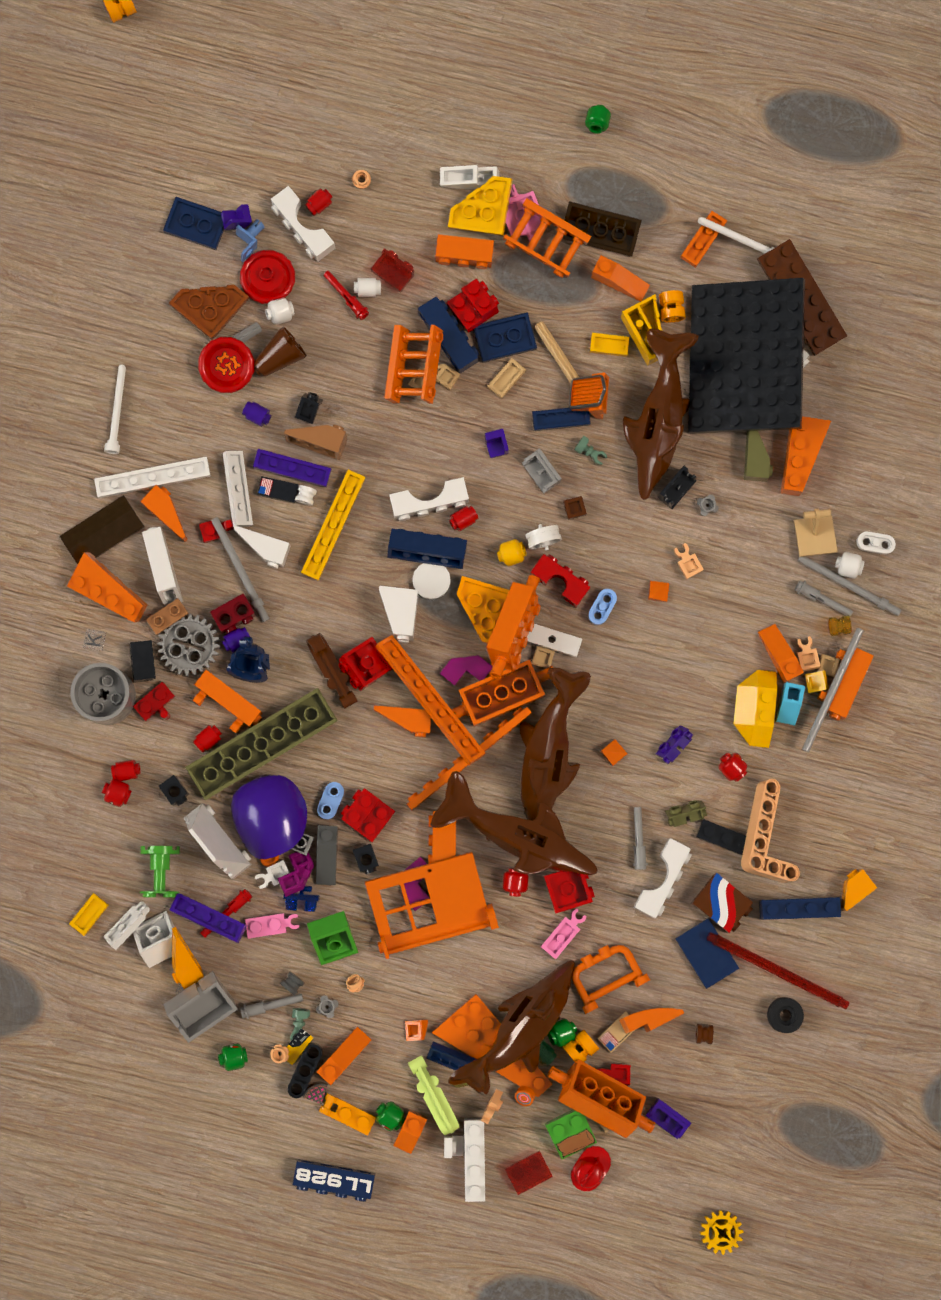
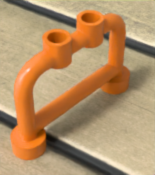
(604, 953)

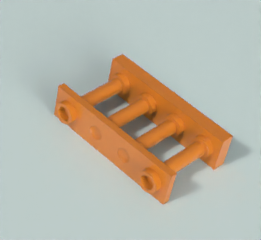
(547, 219)
(397, 361)

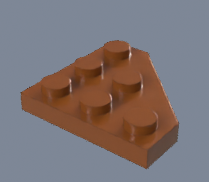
(209, 306)

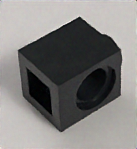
(166, 787)
(359, 852)

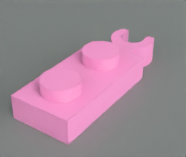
(269, 925)
(562, 935)

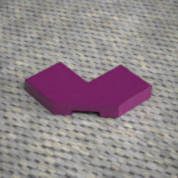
(472, 664)
(297, 879)
(413, 890)

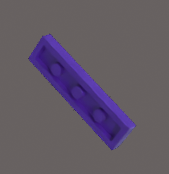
(292, 468)
(208, 917)

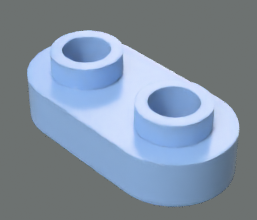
(602, 607)
(330, 800)

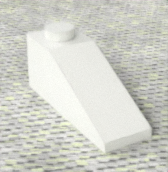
(268, 548)

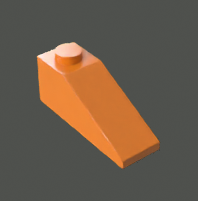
(619, 278)
(162, 506)
(780, 653)
(410, 719)
(344, 1055)

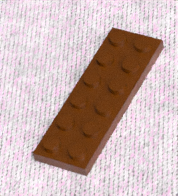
(820, 322)

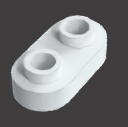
(875, 543)

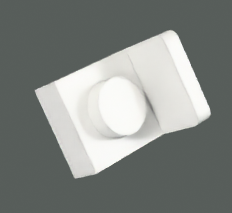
(453, 1146)

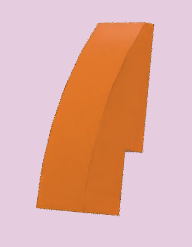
(649, 1018)

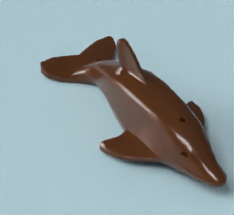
(660, 424)
(546, 754)
(536, 842)
(526, 1025)

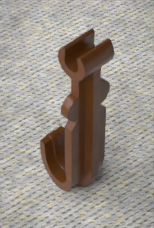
(330, 668)

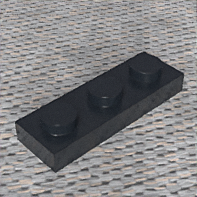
(722, 837)

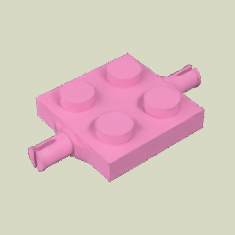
(516, 212)

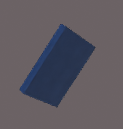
(194, 223)
(505, 337)
(707, 960)

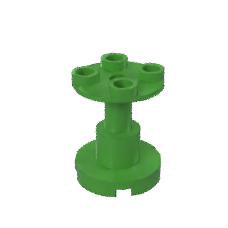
(160, 863)

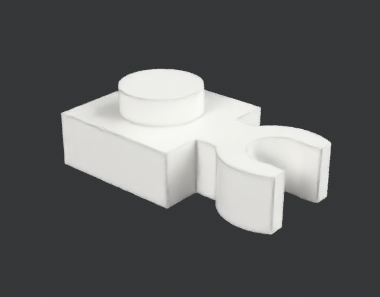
(274, 872)

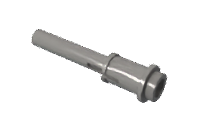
(815, 594)
(639, 849)
(261, 1007)

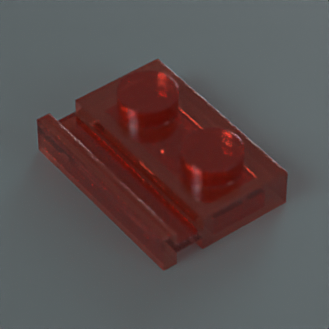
(528, 1172)

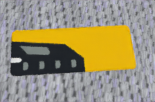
(298, 1045)

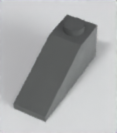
(327, 855)

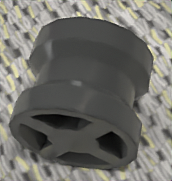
(292, 983)

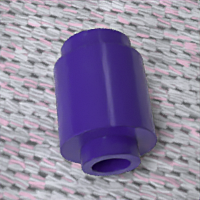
(256, 413)
(231, 640)

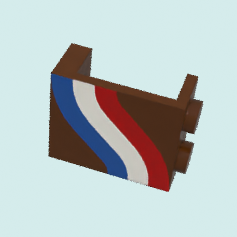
(722, 903)

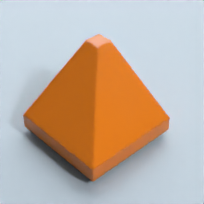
(658, 591)
(613, 752)
(416, 1029)

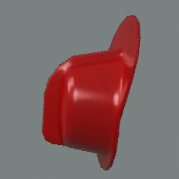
(590, 1168)

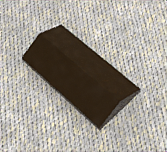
(608, 229)
(102, 530)

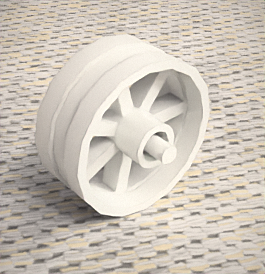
(543, 537)

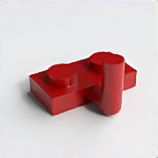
(155, 702)

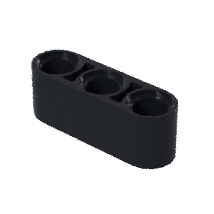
(303, 1080)

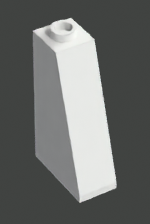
(161, 565)

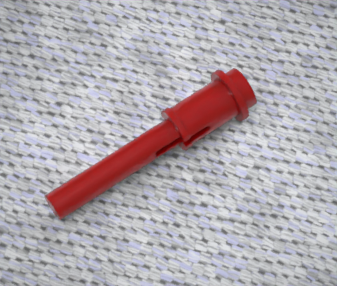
(360, 311)
(239, 901)

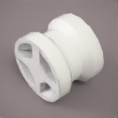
(305, 495)

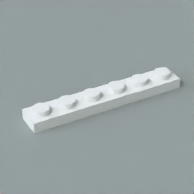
(152, 476)

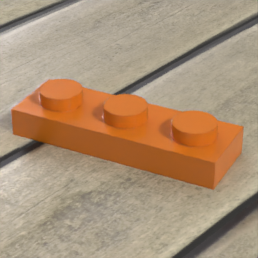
(702, 241)

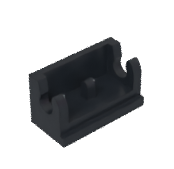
(677, 487)
(142, 661)

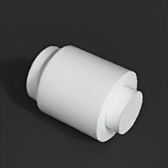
(367, 287)

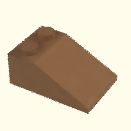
(320, 439)

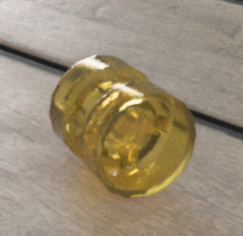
(840, 625)

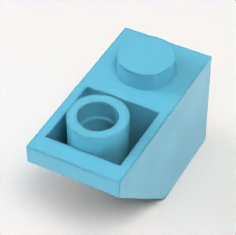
(790, 703)

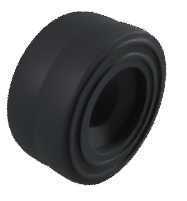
(795, 1020)

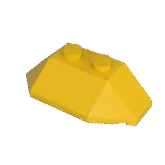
(756, 708)

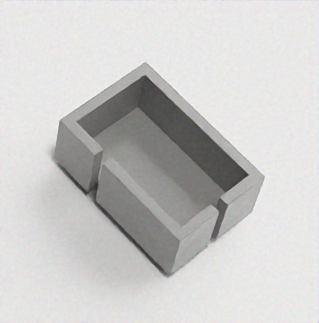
(200, 1007)

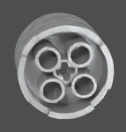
(89, 688)

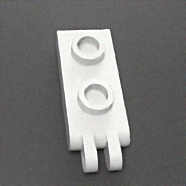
(127, 925)

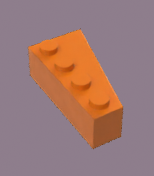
(801, 454)
(105, 588)

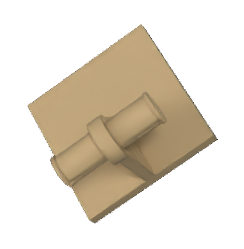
(815, 533)

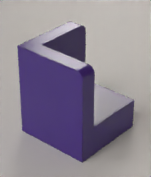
(240, 216)
(496, 443)

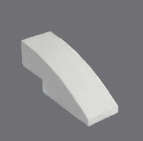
(466, 176)

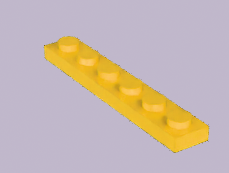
(333, 525)

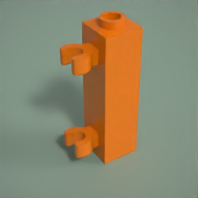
(849, 685)
(229, 699)

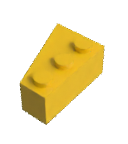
(638, 321)

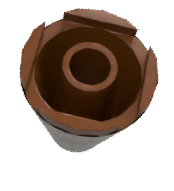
(279, 353)

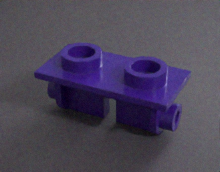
(679, 737)

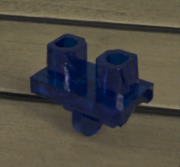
(310, 900)

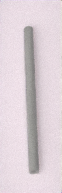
(832, 690)

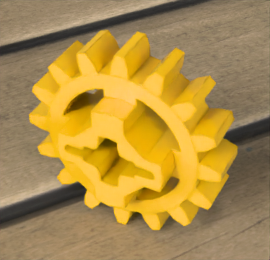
(727, 1226)

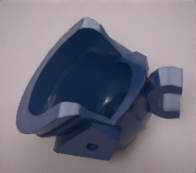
(249, 662)

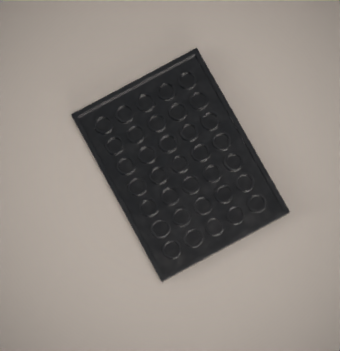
(747, 356)

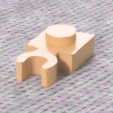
(689, 563)
(808, 657)
(493, 1105)

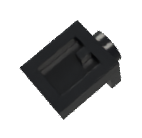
(308, 407)

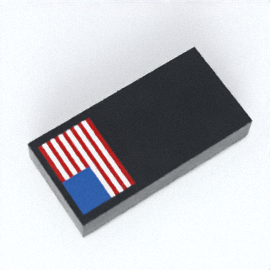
(277, 489)

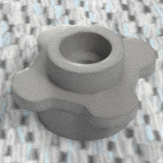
(712, 505)
(332, 1005)

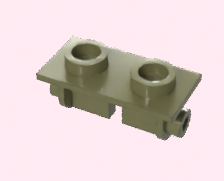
(677, 814)

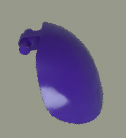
(269, 815)

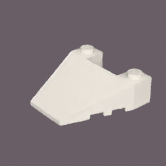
(216, 842)

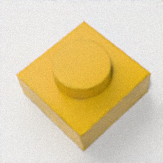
(816, 681)

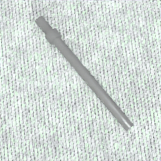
(257, 602)
(881, 603)

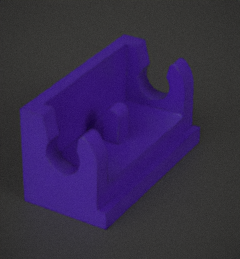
(668, 1118)

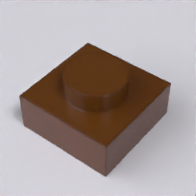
(574, 507)

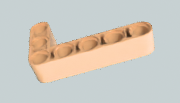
(763, 837)

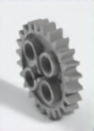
(183, 661)

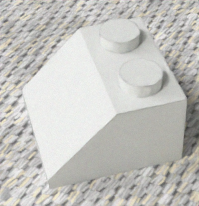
(155, 939)

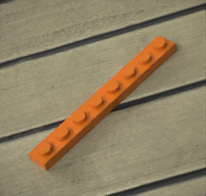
(430, 700)
(459, 764)

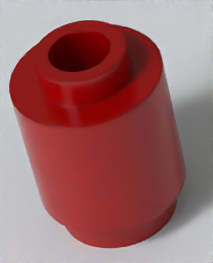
(319, 201)
(463, 518)
(207, 738)
(125, 770)

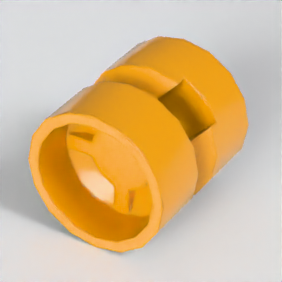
(118, 8)
(672, 306)
(585, 1042)

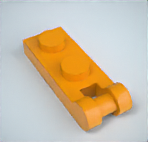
(348, 1114)

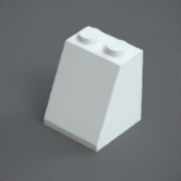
(400, 610)

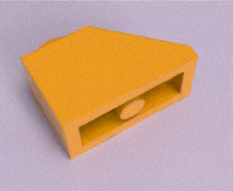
(856, 888)

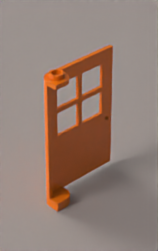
(454, 896)

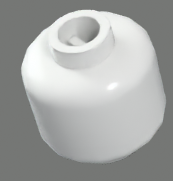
(279, 311)
(849, 565)

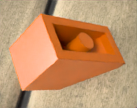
(410, 1131)

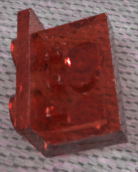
(393, 270)

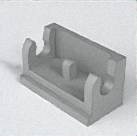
(541, 471)

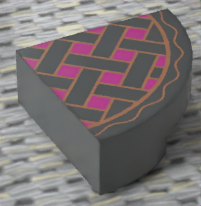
(316, 1092)

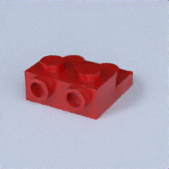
(473, 305)
(364, 664)
(367, 814)
(568, 890)

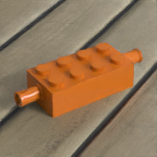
(513, 626)
(496, 697)
(602, 1098)

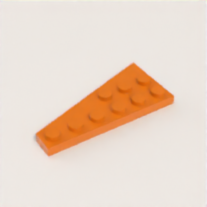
(474, 1031)

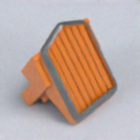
(590, 394)

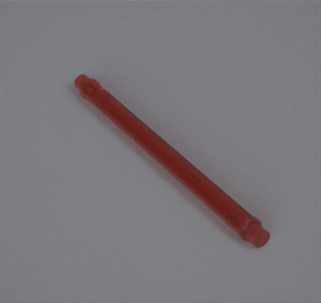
(778, 970)

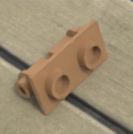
(167, 616)

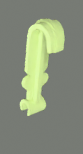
(434, 1097)

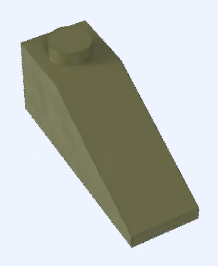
(756, 459)

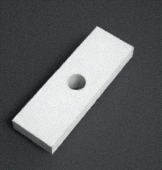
(563, 642)

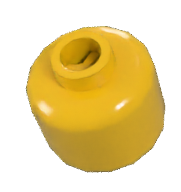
(512, 552)

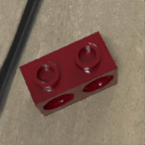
(230, 608)

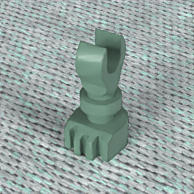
(589, 451)
(299, 1014)

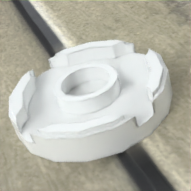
(431, 581)

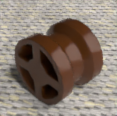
(704, 1034)

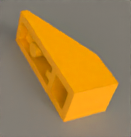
(185, 965)

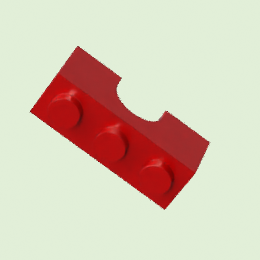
(575, 587)

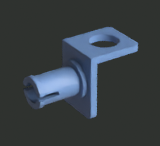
(249, 237)

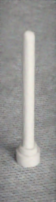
(734, 235)
(112, 445)

